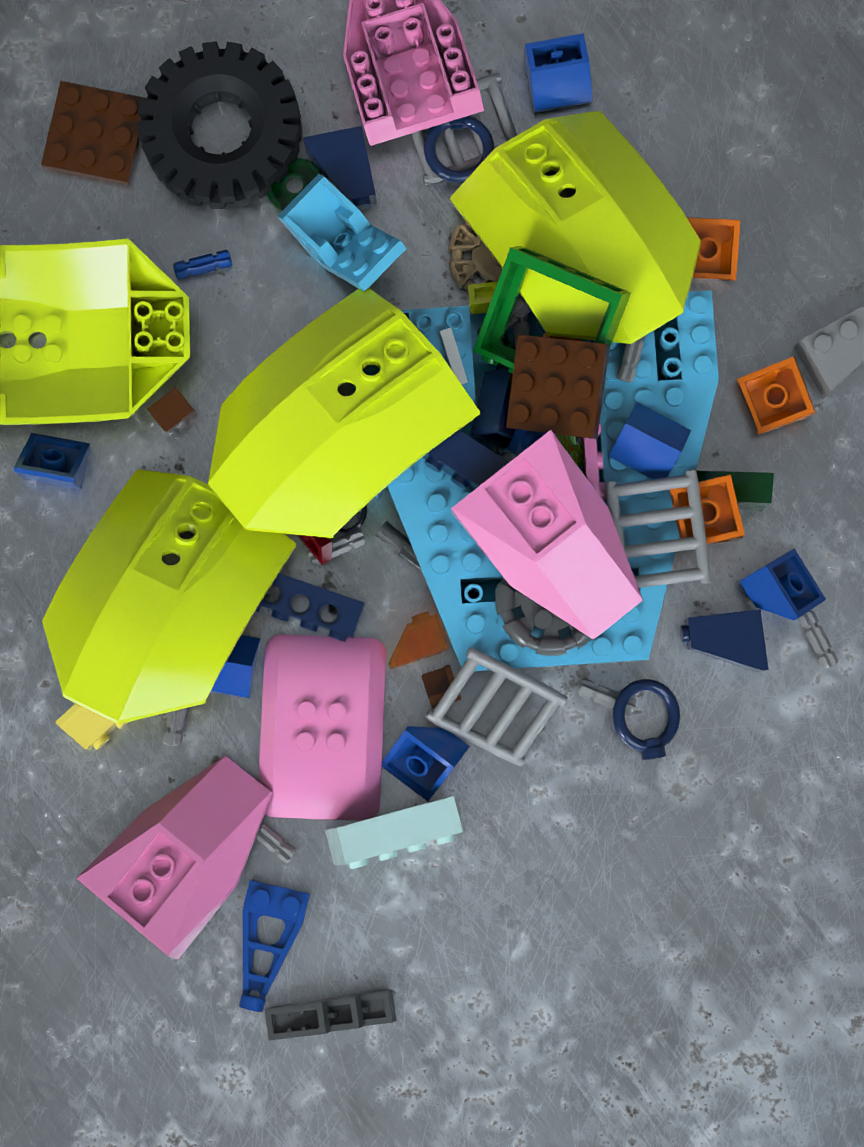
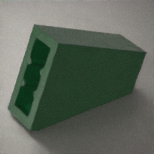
(751, 489)

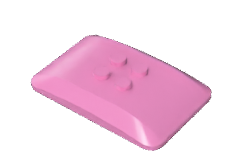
(322, 727)

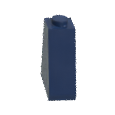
(344, 163)
(493, 408)
(728, 638)

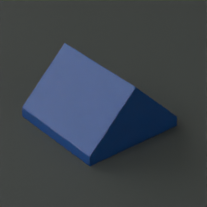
(649, 443)
(53, 460)
(239, 669)

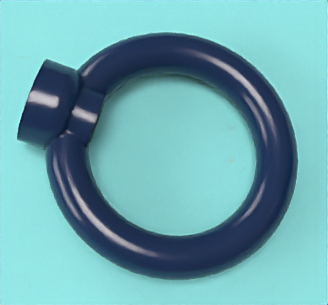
(430, 147)
(651, 747)

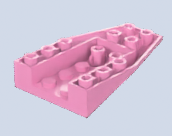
(407, 67)
(552, 537)
(182, 856)

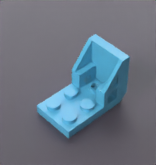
(339, 234)

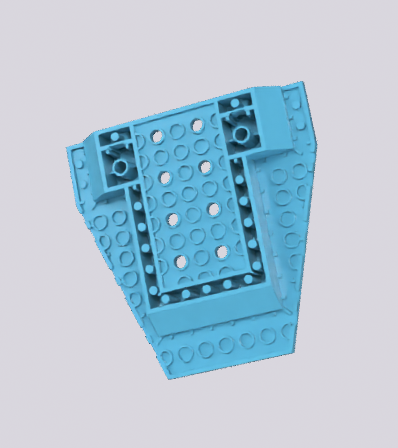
(672, 378)

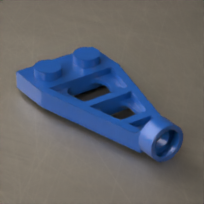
(276, 903)

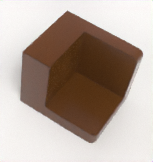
(171, 410)
(437, 683)

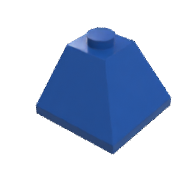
(783, 587)
(424, 758)

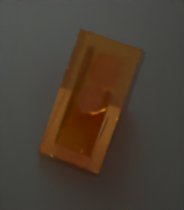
(419, 641)

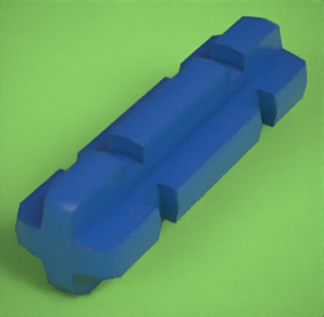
(202, 264)

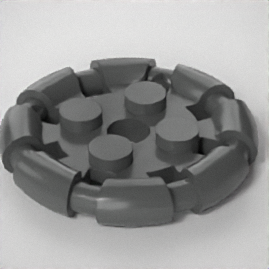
(537, 616)

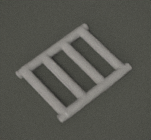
(492, 83)
(692, 511)
(501, 671)

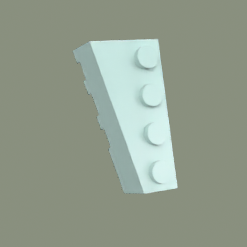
(394, 831)

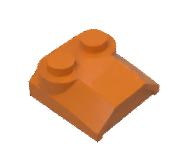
(718, 247)
(777, 395)
(719, 509)

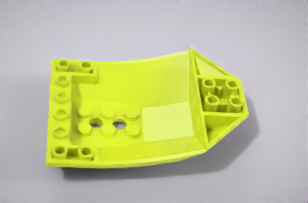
(613, 228)
(109, 328)
(305, 456)
(151, 634)

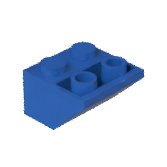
(558, 72)

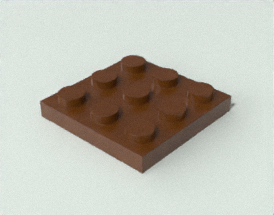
(93, 133)
(557, 386)

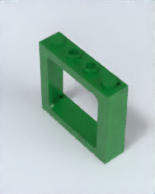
(518, 261)

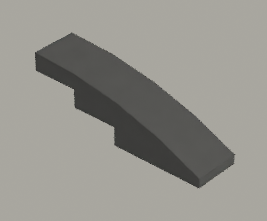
(330, 1015)

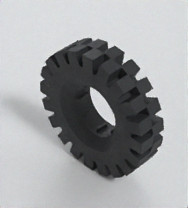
(212, 78)

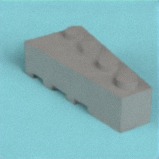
(834, 351)

